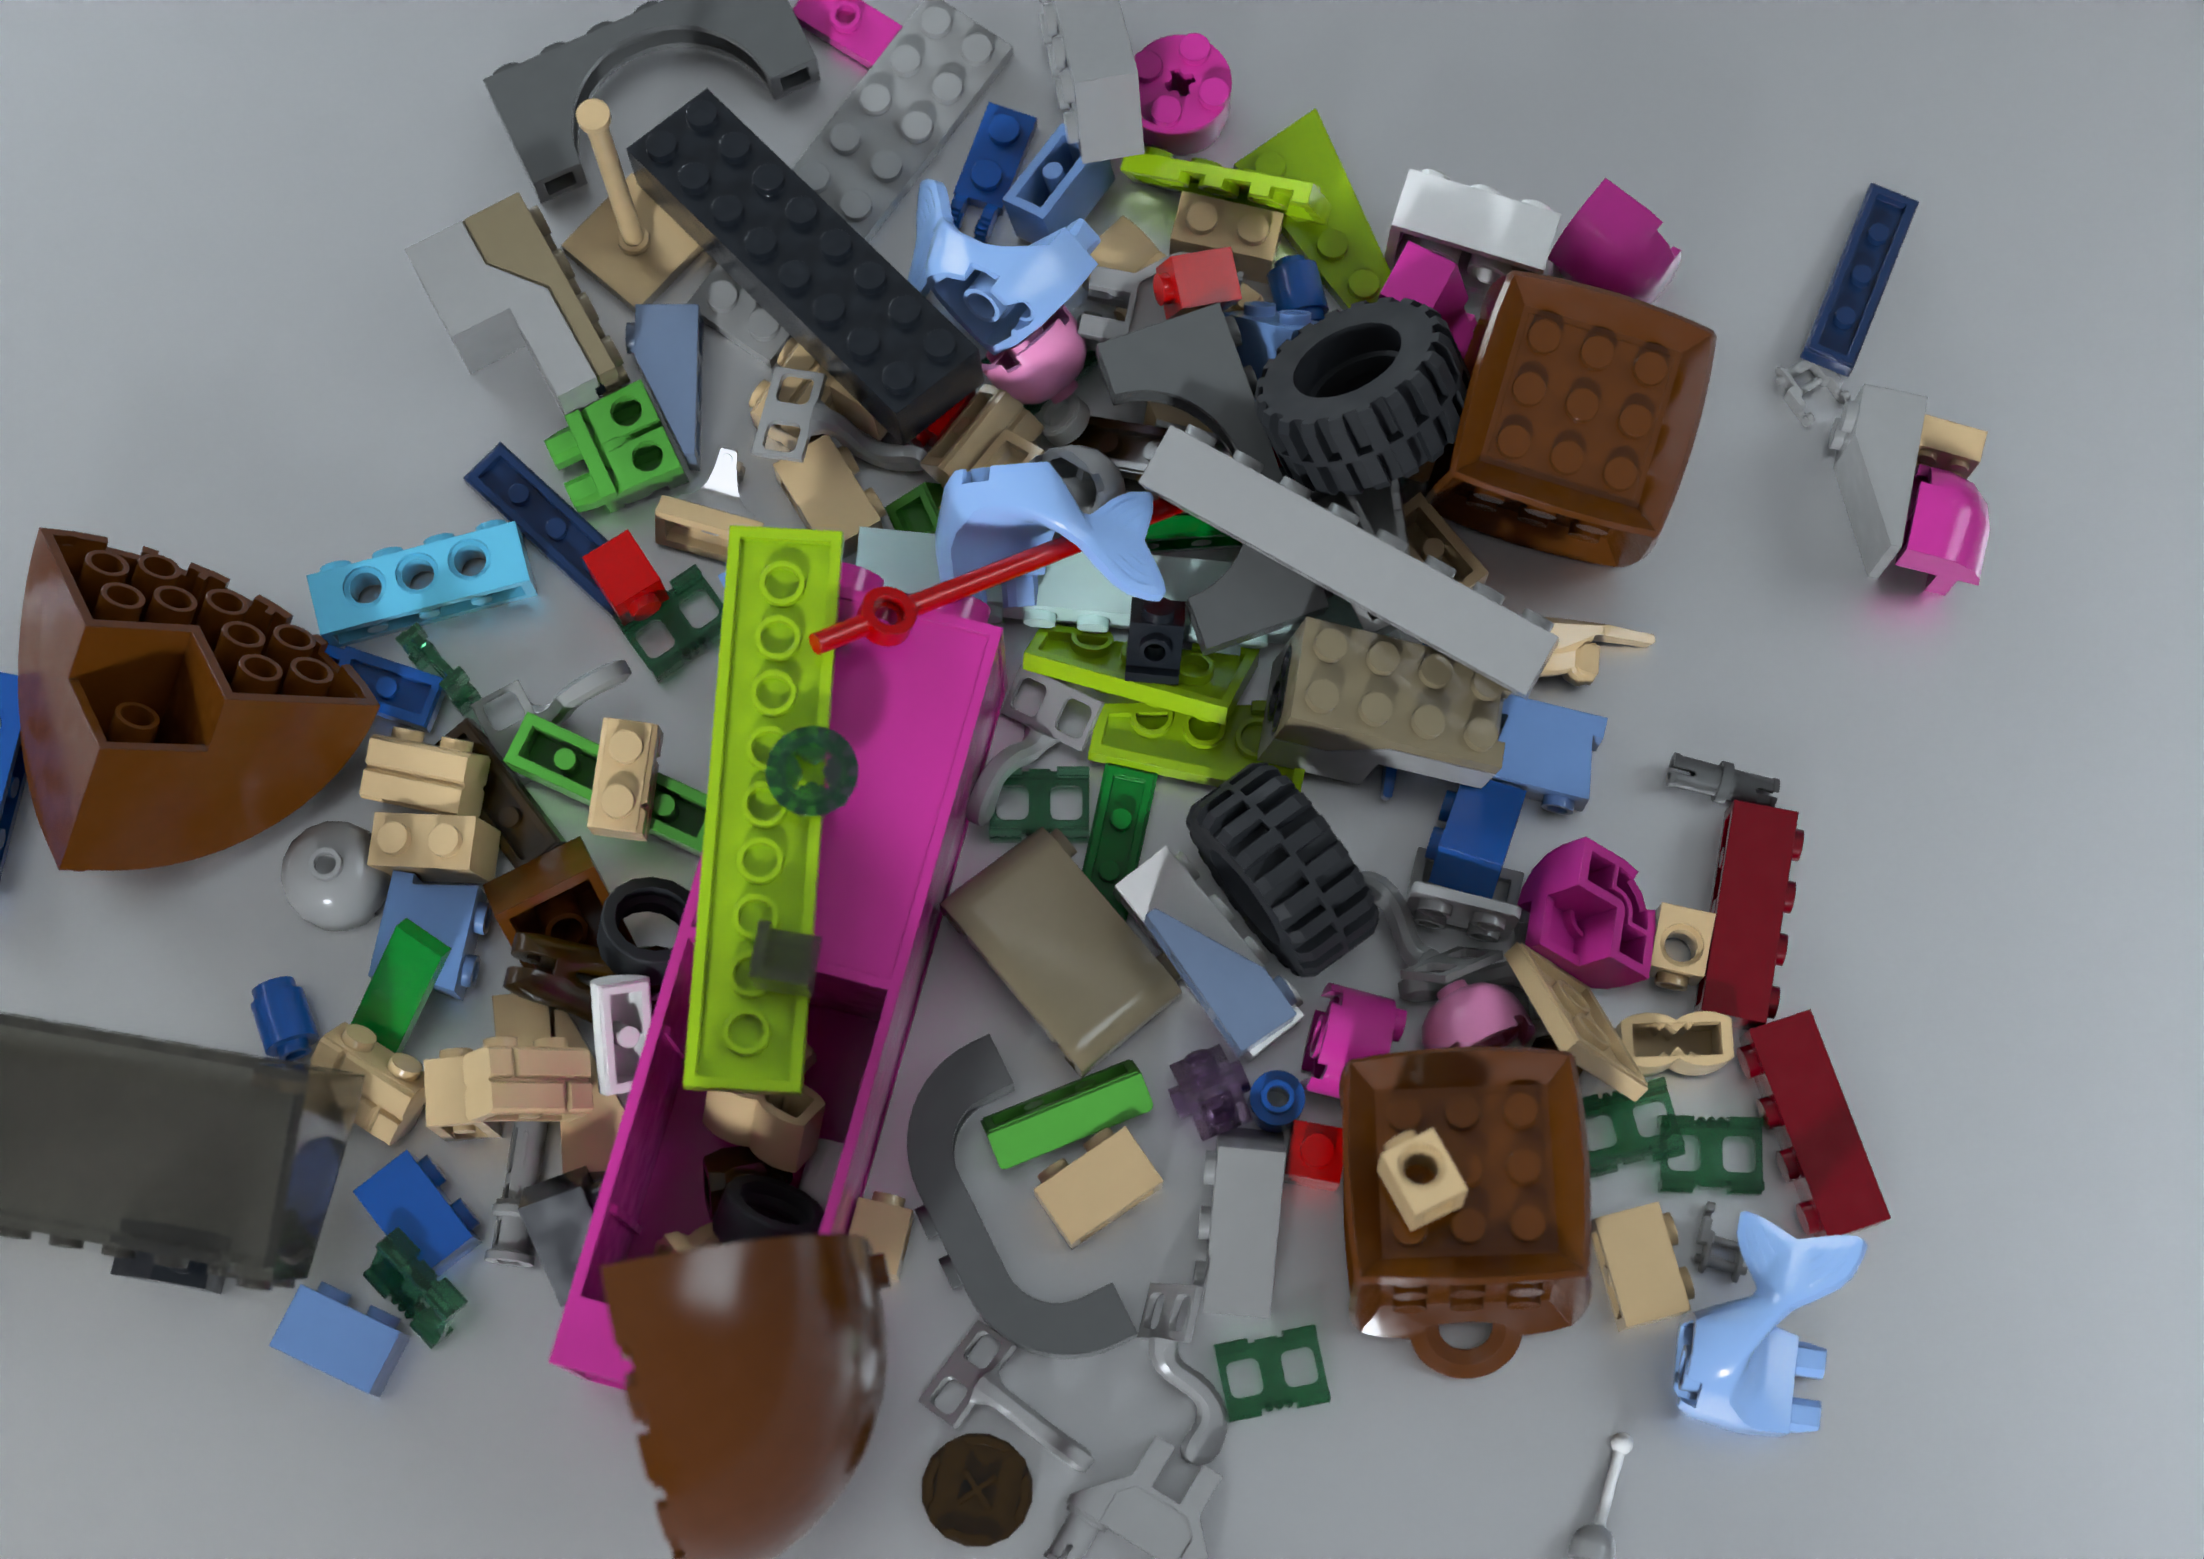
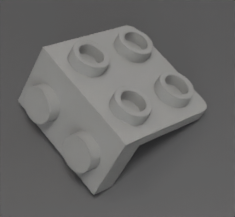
(1482, 917)

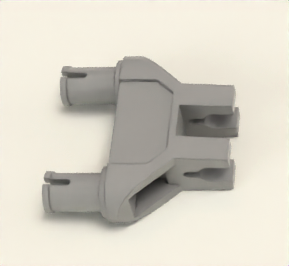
(1125, 291)
(1139, 1512)

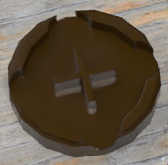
(977, 1490)

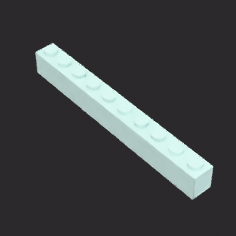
(1069, 590)

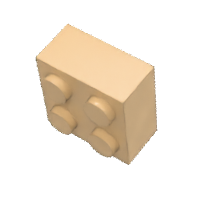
(1950, 446)

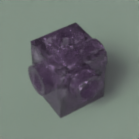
(1210, 1091)

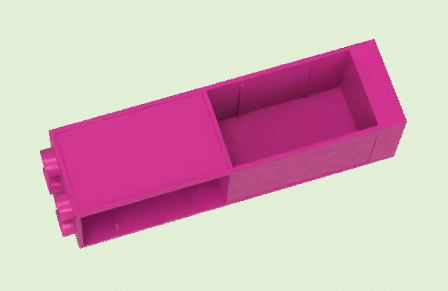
(887, 859)

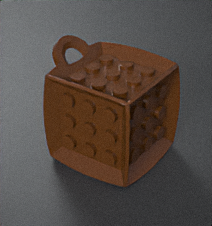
(1574, 419)
(1525, 1226)

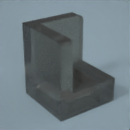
(784, 960)

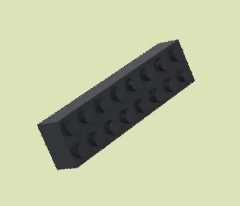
(806, 266)

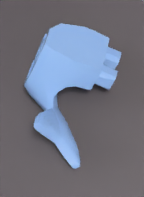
(996, 289)
(1022, 505)
(1732, 1357)

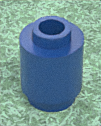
(1298, 286)
(283, 1019)
(1274, 1118)

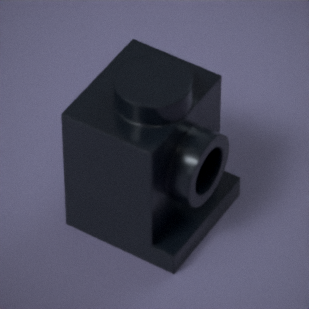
(1155, 641)

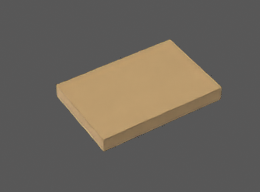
(1576, 1021)

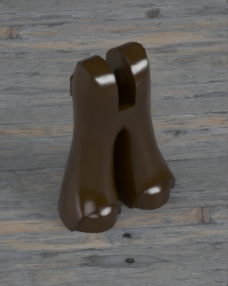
(568, 962)

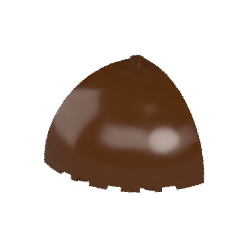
(169, 707)
(753, 1383)

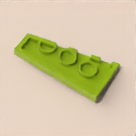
(1244, 186)
(1345, 248)
(1206, 686)
(1180, 743)

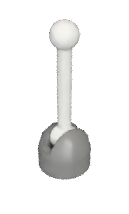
(1596, 1540)

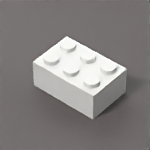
(1471, 228)

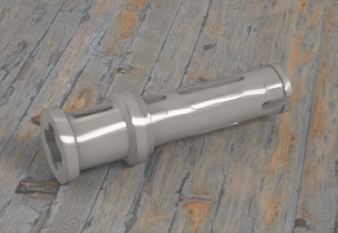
(511, 1239)

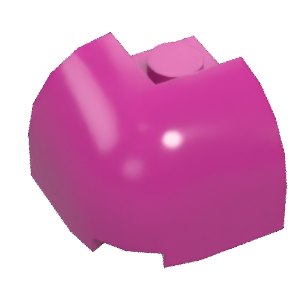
(1616, 246)
(1945, 529)
(1589, 915)

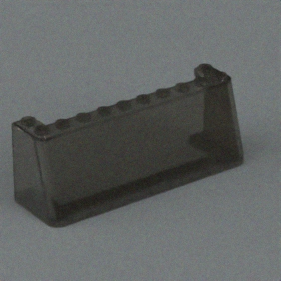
(169, 1148)

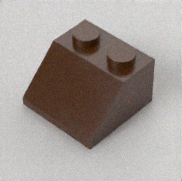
(553, 896)

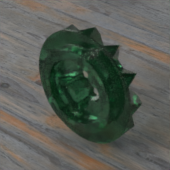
(813, 745)

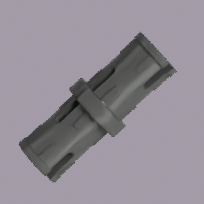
(1721, 781)

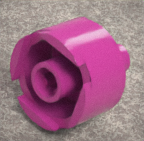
(1202, 77)
(1351, 1028)

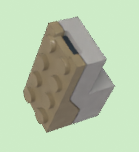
(510, 288)
(1370, 699)

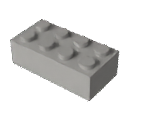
(1095, 77)

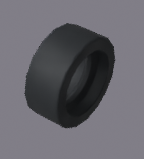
(638, 896)
(763, 1209)

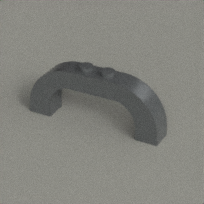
(1052, 1330)

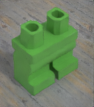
(622, 449)

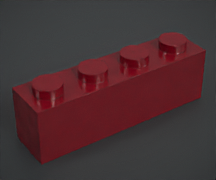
(1749, 907)
(1812, 1127)

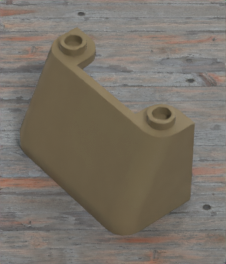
(1062, 949)

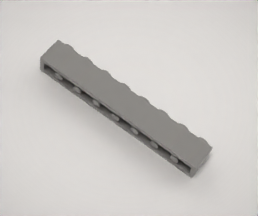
(1349, 561)

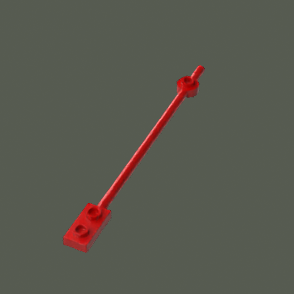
(902, 610)

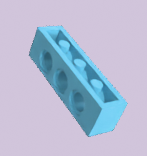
(450, 594)

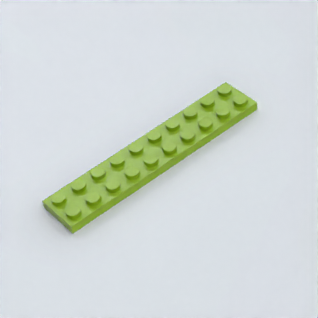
(757, 853)

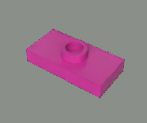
(849, 27)

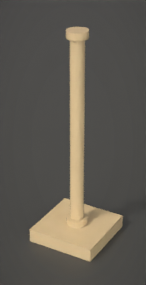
(629, 238)

